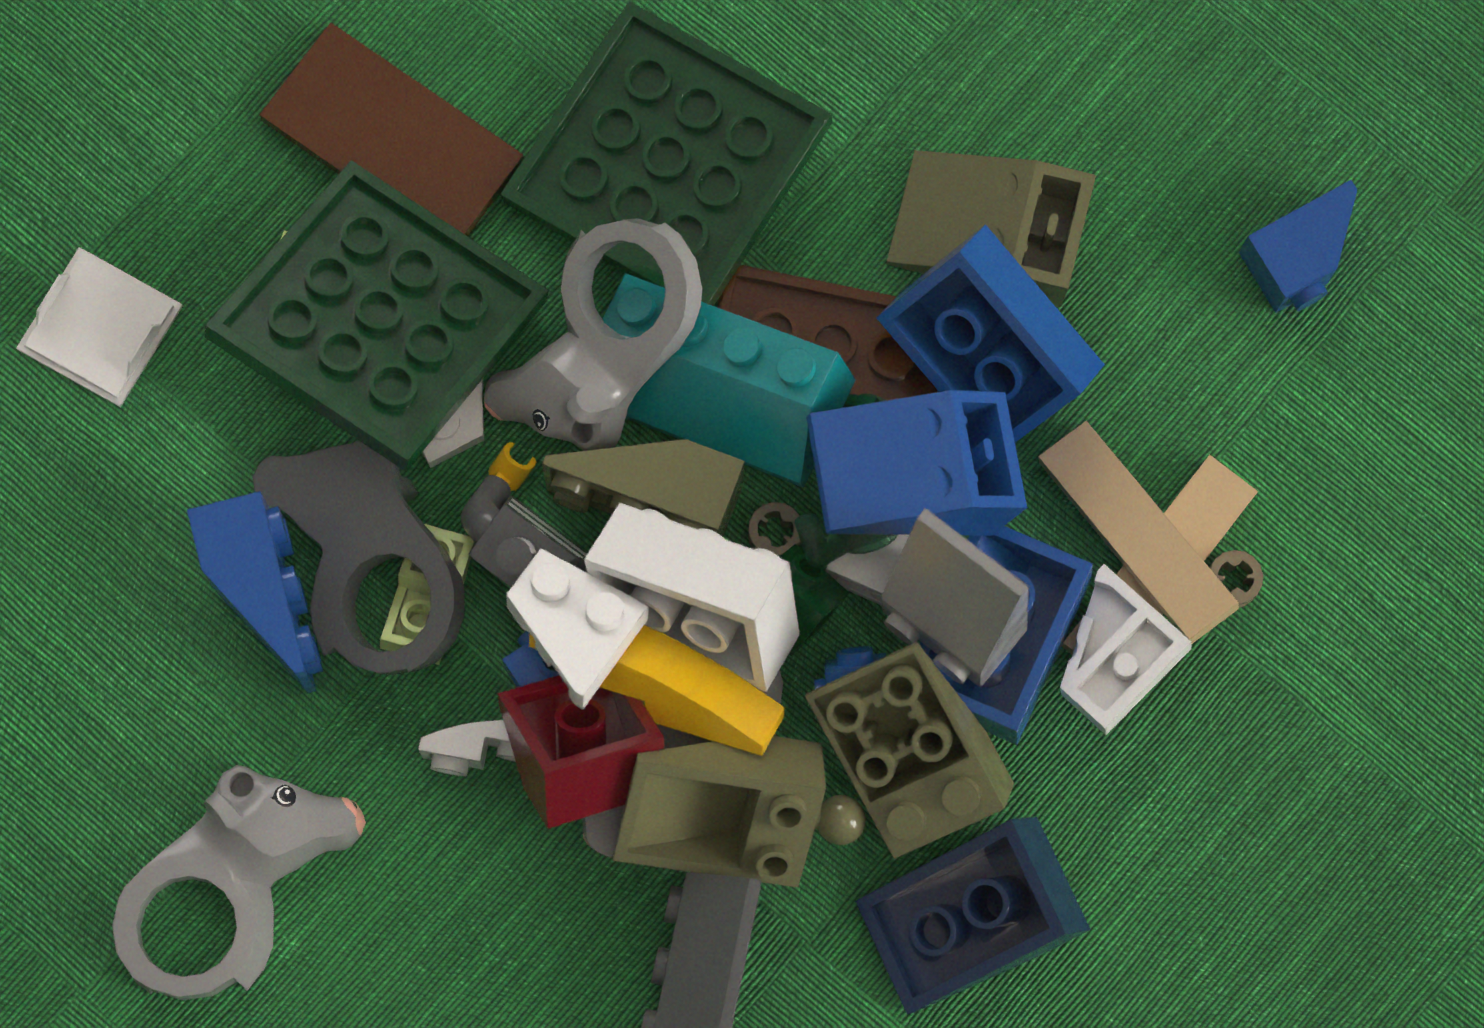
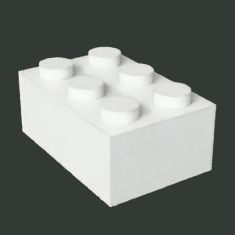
(702, 590)

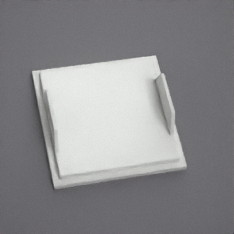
(99, 326)

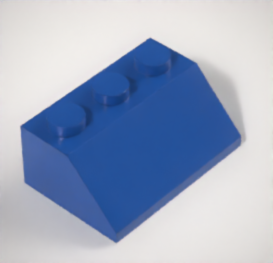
(1054, 595)

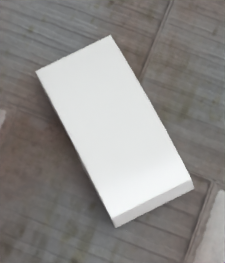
(465, 746)

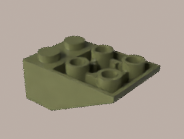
(1024, 202)
(671, 477)
(911, 749)

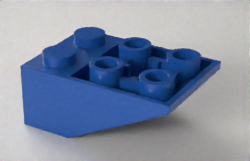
(916, 453)
(243, 556)

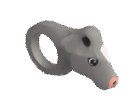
(591, 373)
(242, 845)

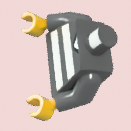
(508, 530)

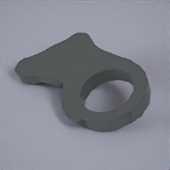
(361, 517)

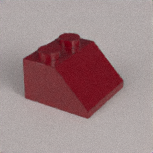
(571, 756)

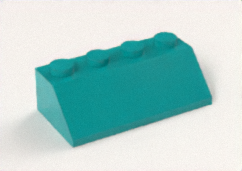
(733, 384)

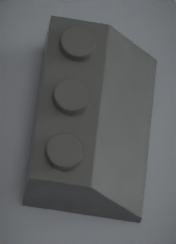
(706, 953)

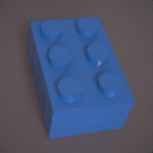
(991, 328)

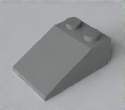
(954, 601)

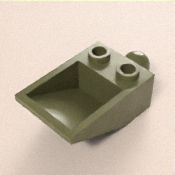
(728, 811)

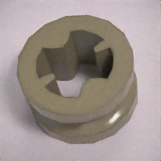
(786, 515)
(1230, 561)

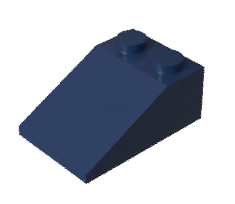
(972, 913)

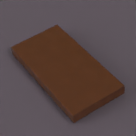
(363, 109)
(833, 318)

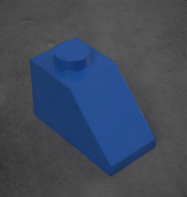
(1301, 250)

